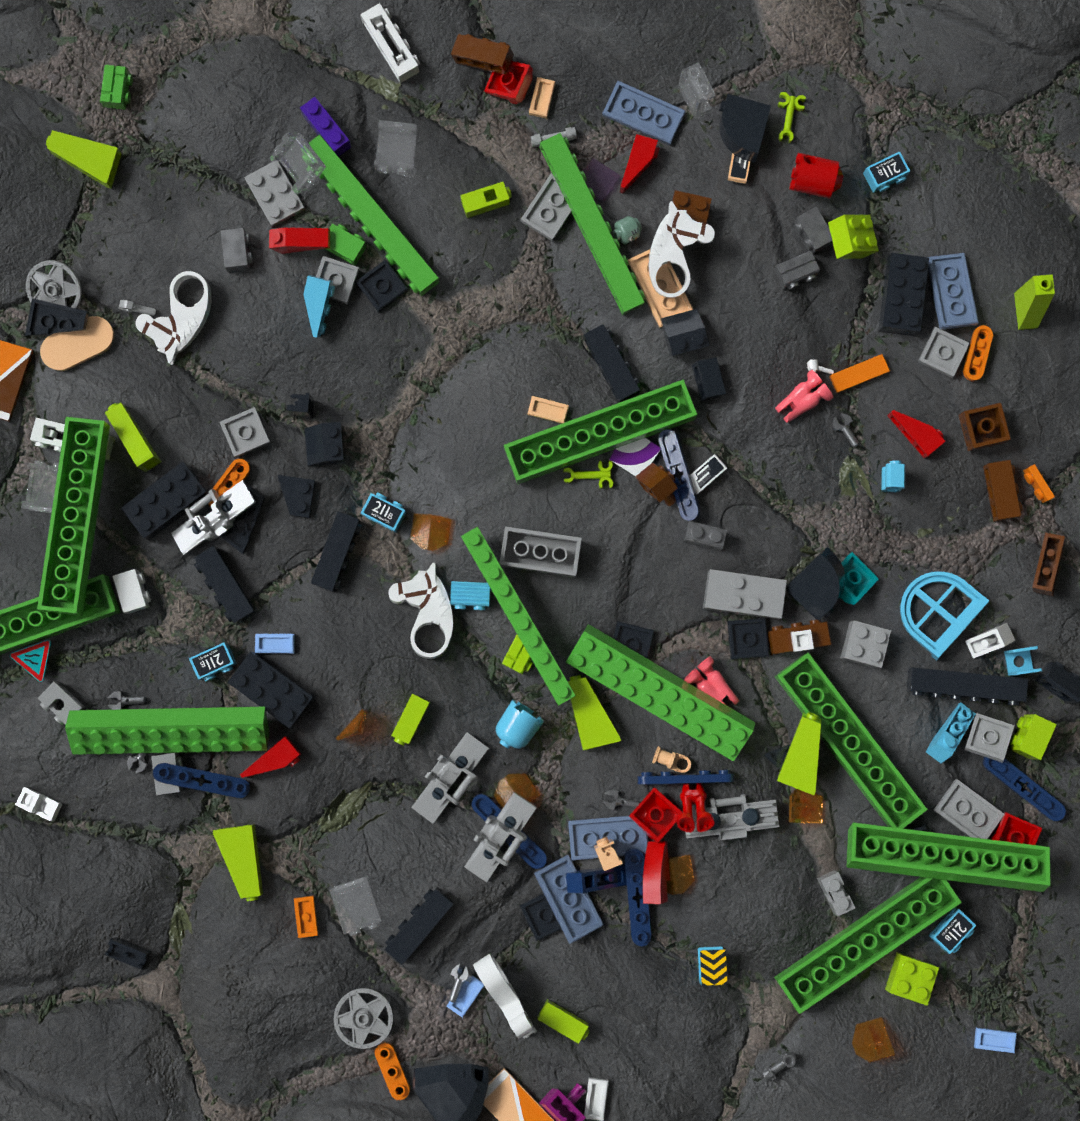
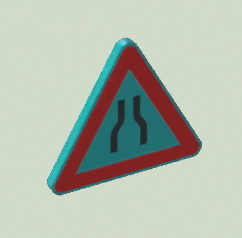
(34, 659)

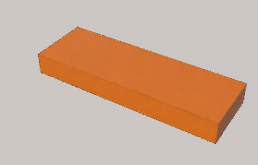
(859, 373)

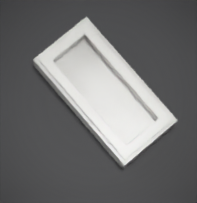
(596, 1099)

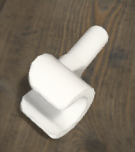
(813, 365)

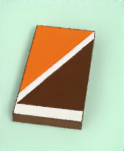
(13, 369)

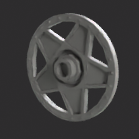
(53, 285)
(363, 1018)

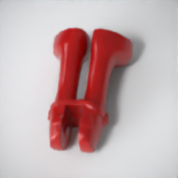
(697, 797)

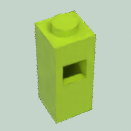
(485, 199)
(410, 720)
(563, 1021)

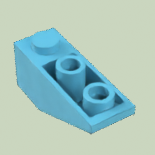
(316, 298)
(950, 733)

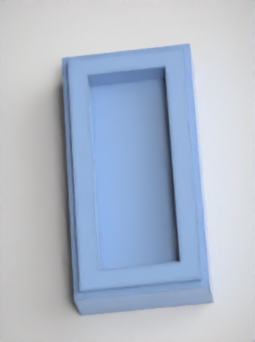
(274, 643)
(466, 996)
(995, 1040)

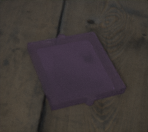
(600, 179)

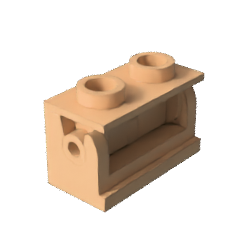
(607, 854)

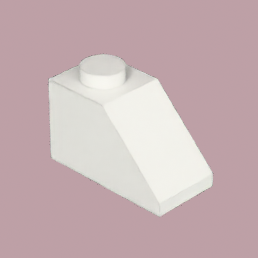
(990, 640)

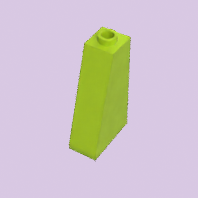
(89, 157)
(1033, 301)
(132, 437)
(590, 717)
(801, 761)
(241, 856)

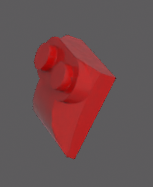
(513, 85)
(655, 815)
(1016, 831)

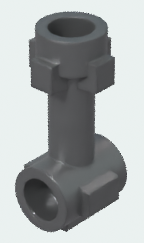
(788, 1060)

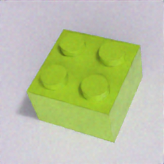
(853, 236)
(1032, 736)
(911, 978)

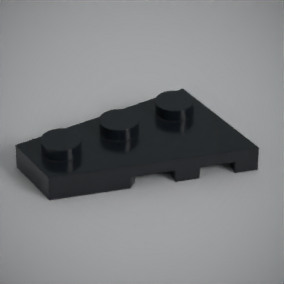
(54, 318)
(244, 523)

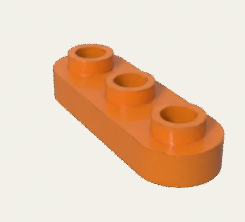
(982, 346)
(232, 475)
(392, 1061)

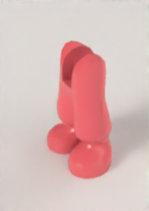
(801, 399)
(715, 683)

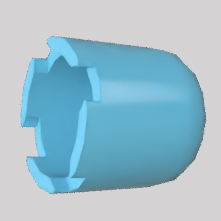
(517, 725)

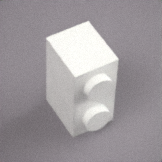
(131, 591)

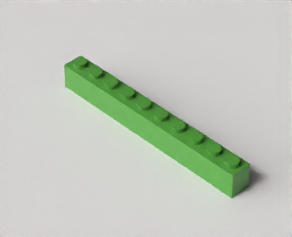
(374, 220)
(591, 223)
(518, 616)

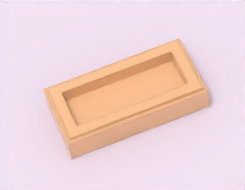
(542, 97)
(548, 410)

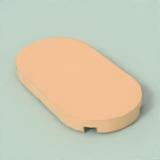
(72, 348)

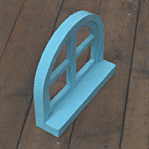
(957, 625)

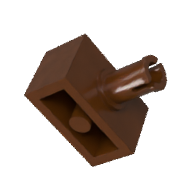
(658, 483)

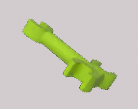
(791, 104)
(603, 474)

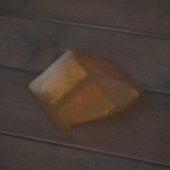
(430, 531)
(355, 727)
(515, 783)
(805, 807)
(680, 874)
(872, 1041)

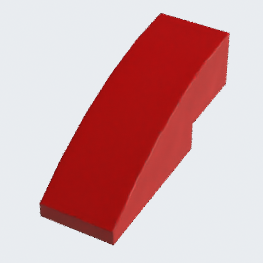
(656, 873)

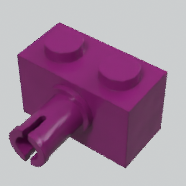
(563, 1107)

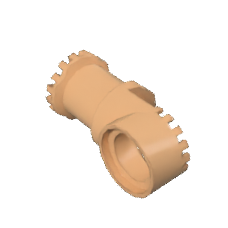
(670, 759)

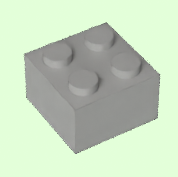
(865, 644)

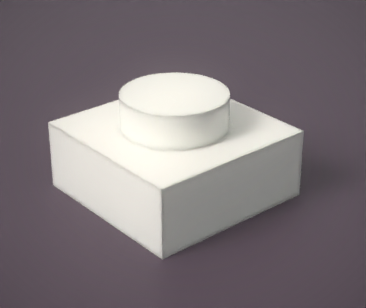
(802, 640)

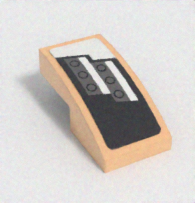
(738, 170)

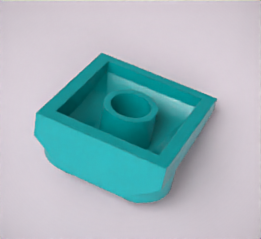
(858, 579)

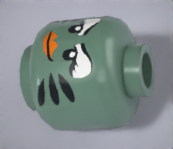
(627, 229)

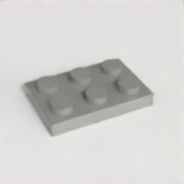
(274, 193)
(547, 210)
(968, 811)

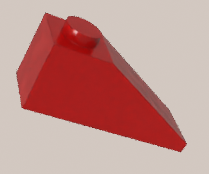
(640, 158)
(298, 239)
(919, 434)
(278, 757)

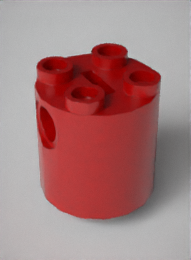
(816, 175)

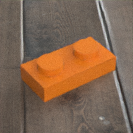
(1041, 488)
(306, 916)

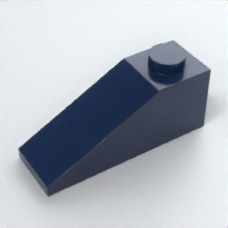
(595, 879)

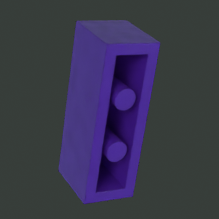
(325, 126)

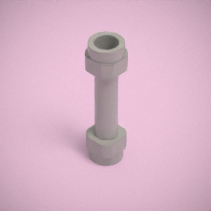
(569, 133)

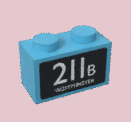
(886, 172)
(383, 512)
(213, 661)
(952, 931)

